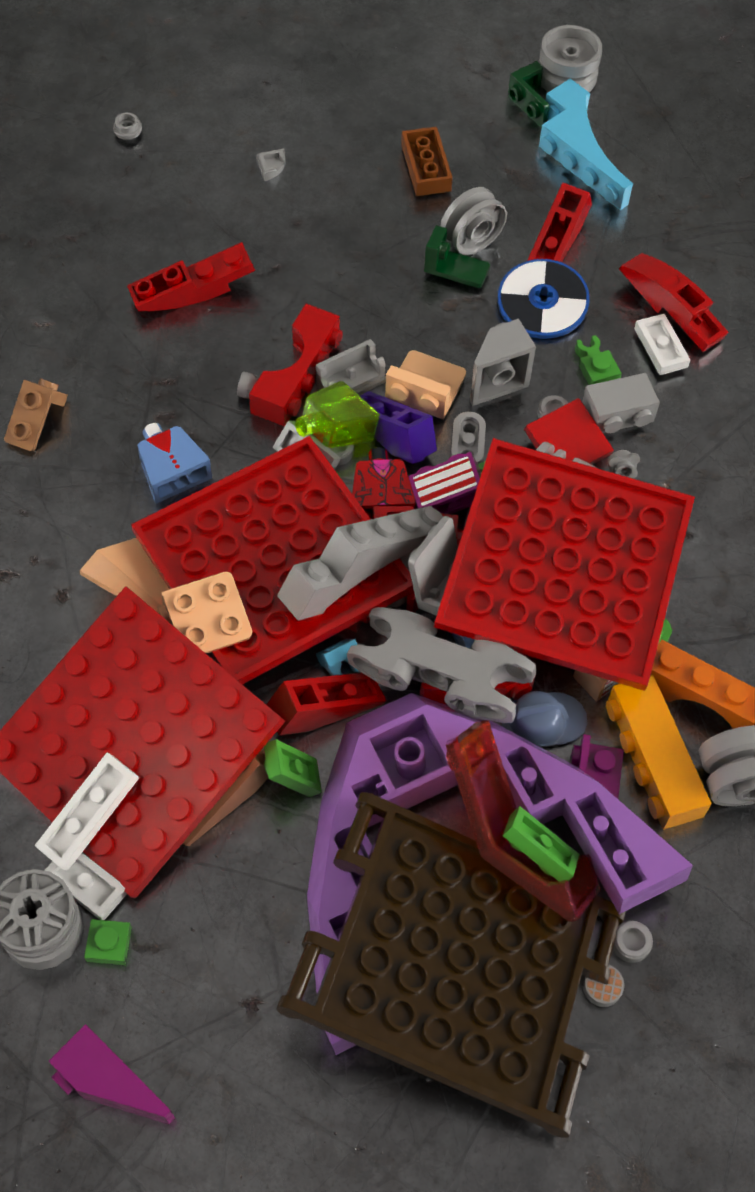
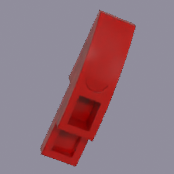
(183, 286)
(674, 292)

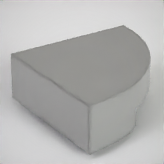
(271, 163)

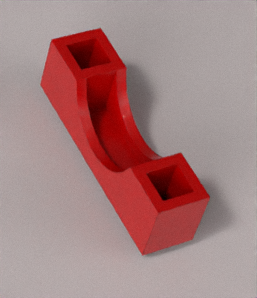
(280, 392)

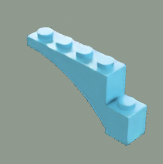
(572, 143)

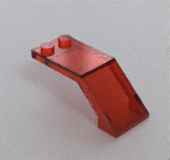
(489, 805)

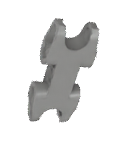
(463, 672)

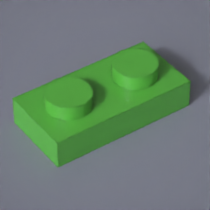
(292, 768)
(541, 845)

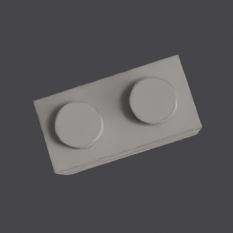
(621, 403)

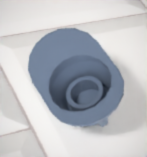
(548, 718)

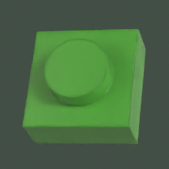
(108, 942)

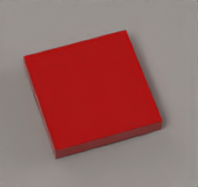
(572, 431)

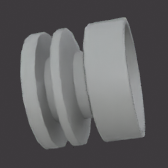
(49, 936)

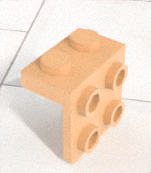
(425, 383)
(208, 612)

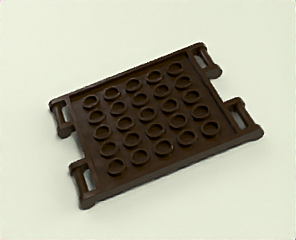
(454, 967)

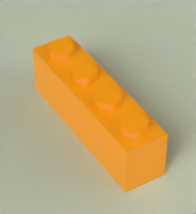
(658, 754)

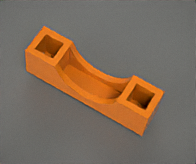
(690, 678)

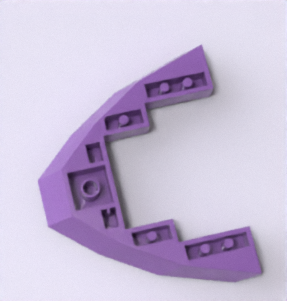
(403, 759)

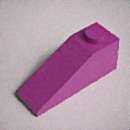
(102, 1077)

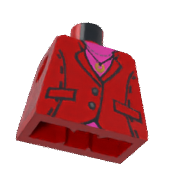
(382, 482)

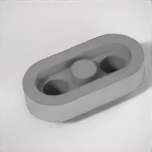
(469, 442)

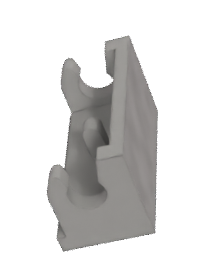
(355, 366)

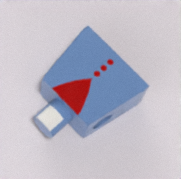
(171, 461)

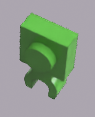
(596, 365)

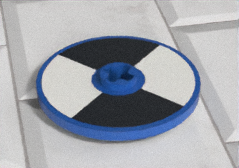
(565, 295)

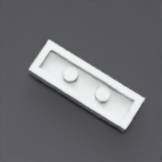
(87, 811)

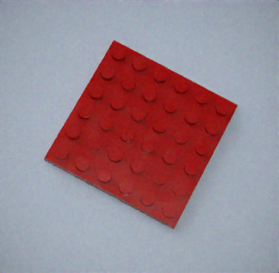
(257, 530)
(566, 563)
(158, 709)

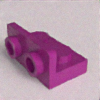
(599, 762)

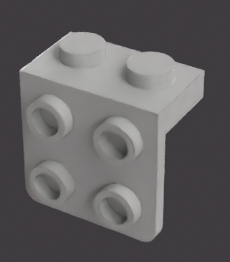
(432, 564)

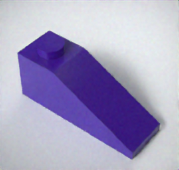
(402, 429)

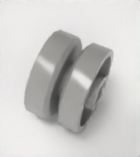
(568, 54)
(731, 766)

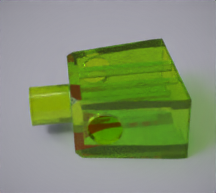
(337, 417)

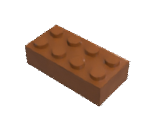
(426, 161)

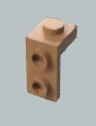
(31, 412)

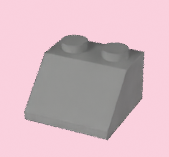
(502, 362)

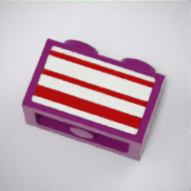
(447, 485)

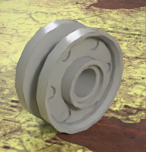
(474, 220)

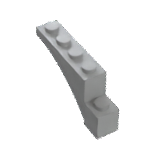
(351, 557)

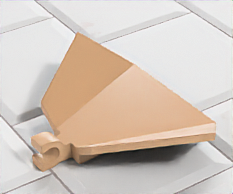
(126, 566)

